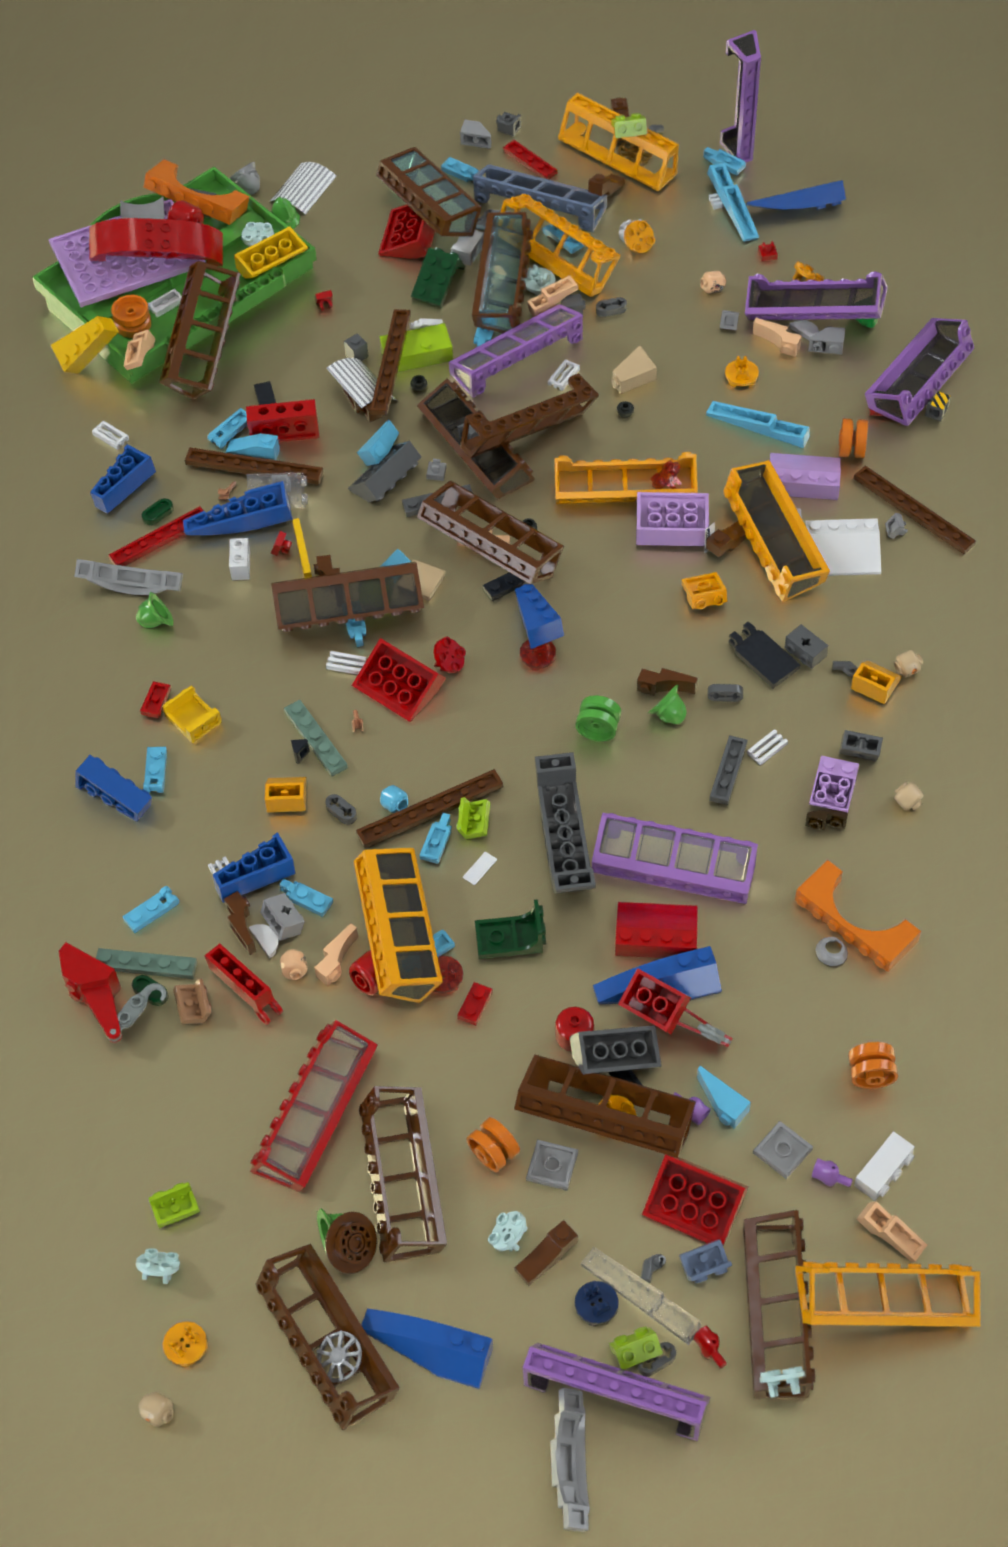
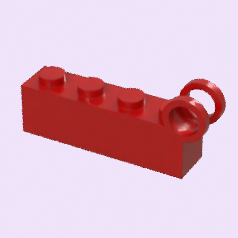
(242, 981)

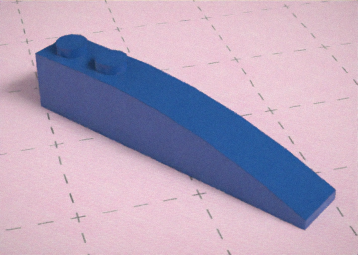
(805, 198)
(252, 511)
(688, 972)
(435, 1346)

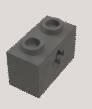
(806, 646)
(861, 745)

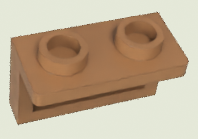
(192, 1002)

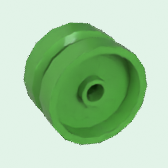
(598, 718)

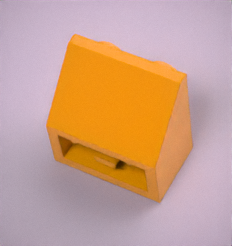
(875, 681)
(285, 794)

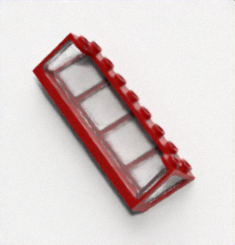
(313, 1106)

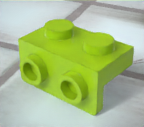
(629, 126)
(473, 818)
(173, 1204)
(636, 1347)

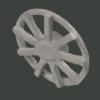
(339, 1355)

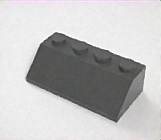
(382, 476)
(616, 1049)

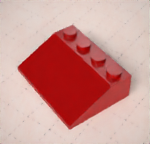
(406, 235)
(397, 680)
(655, 929)
(694, 1200)

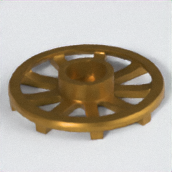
(633, 151)

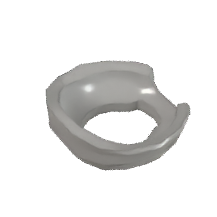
(829, 958)

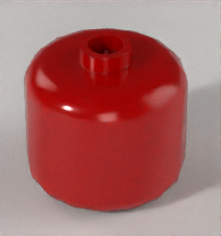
(185, 211)
(363, 974)
(570, 1022)

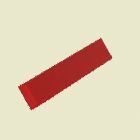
(151, 541)

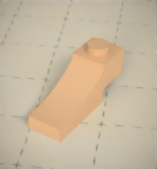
(551, 295)
(777, 334)
(137, 349)
(329, 968)
(892, 1230)

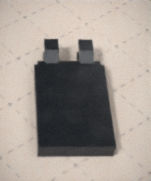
(763, 655)

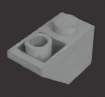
(828, 341)

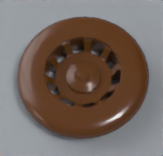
(356, 1243)

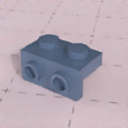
(705, 1261)

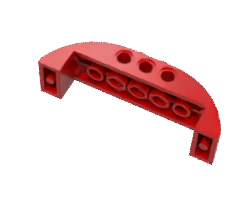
(155, 239)

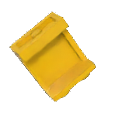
(191, 714)

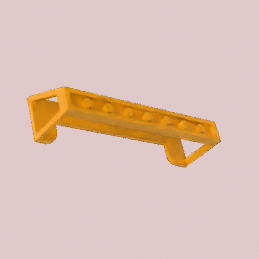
(601, 116)
(552, 260)
(564, 463)
(887, 1317)

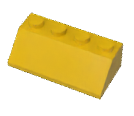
(269, 253)

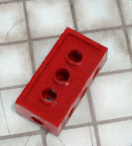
(286, 420)

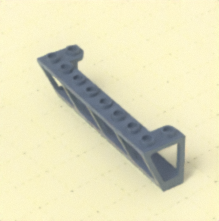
(548, 192)

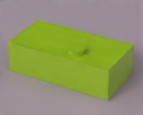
(424, 347)

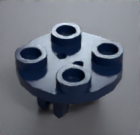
(601, 1311)

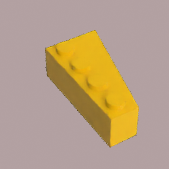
(84, 343)

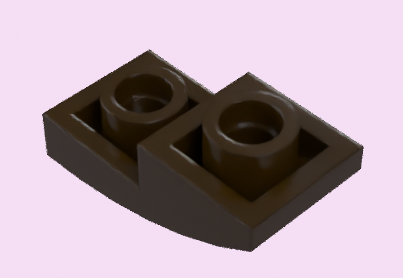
(819, 819)

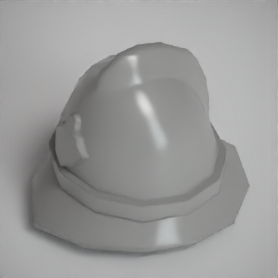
(247, 178)

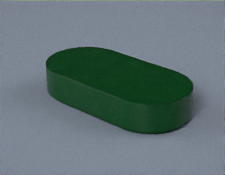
(157, 511)
(141, 982)

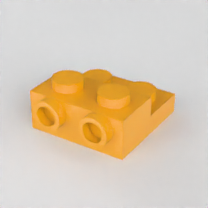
(705, 590)

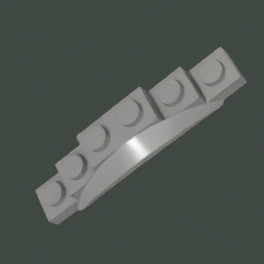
(128, 579)
(569, 1461)

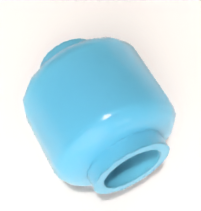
(394, 799)

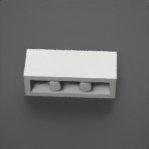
(885, 1166)

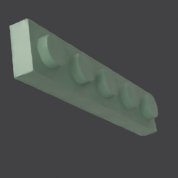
(316, 738)
(148, 963)

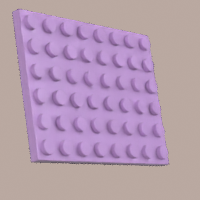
(117, 275)

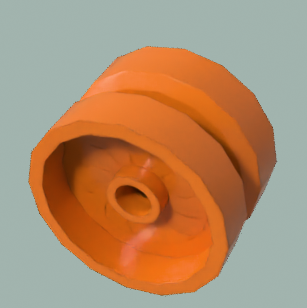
(131, 315)
(853, 438)
(873, 1065)
(493, 1144)

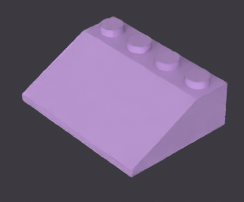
(808, 475)
(672, 518)

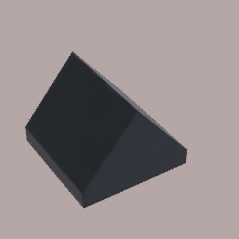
(300, 749)

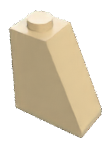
(634, 371)

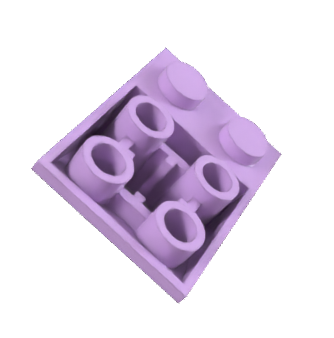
(834, 784)

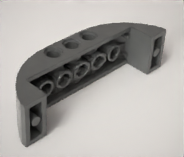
(563, 824)

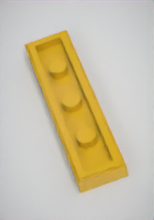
(301, 548)

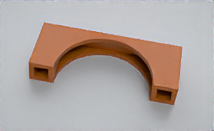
(224, 208)
(882, 946)

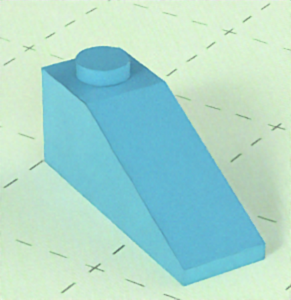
(379, 444)
(256, 445)
(726, 1102)

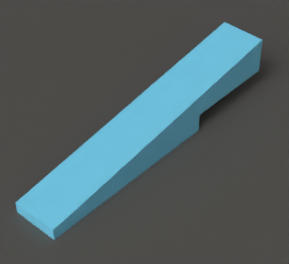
(733, 201)
(761, 423)

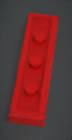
(530, 160)

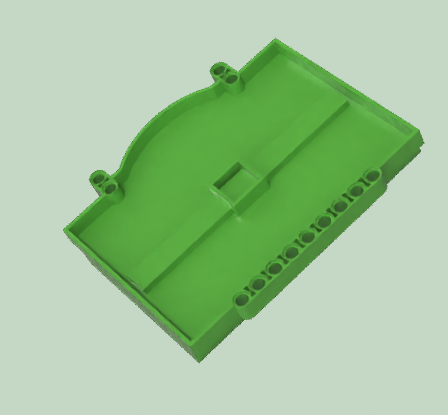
(251, 291)

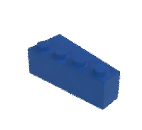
(122, 478)
(538, 616)
(112, 788)
(255, 869)

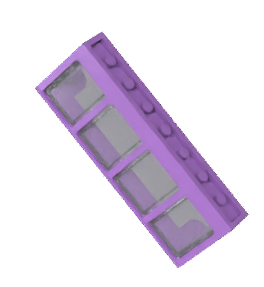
(514, 345)
(674, 858)

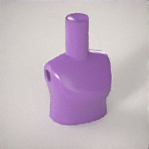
(700, 1112)
(829, 1173)

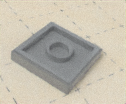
(783, 1150)
(552, 1165)

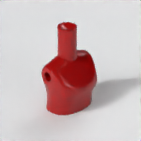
(709, 1344)

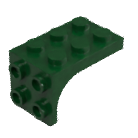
(436, 276)
(511, 935)

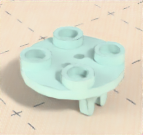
(256, 232)
(538, 279)
(508, 1231)
(158, 1264)
(774, 1376)

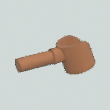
(225, 493)
(356, 722)

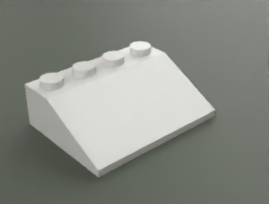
(848, 545)

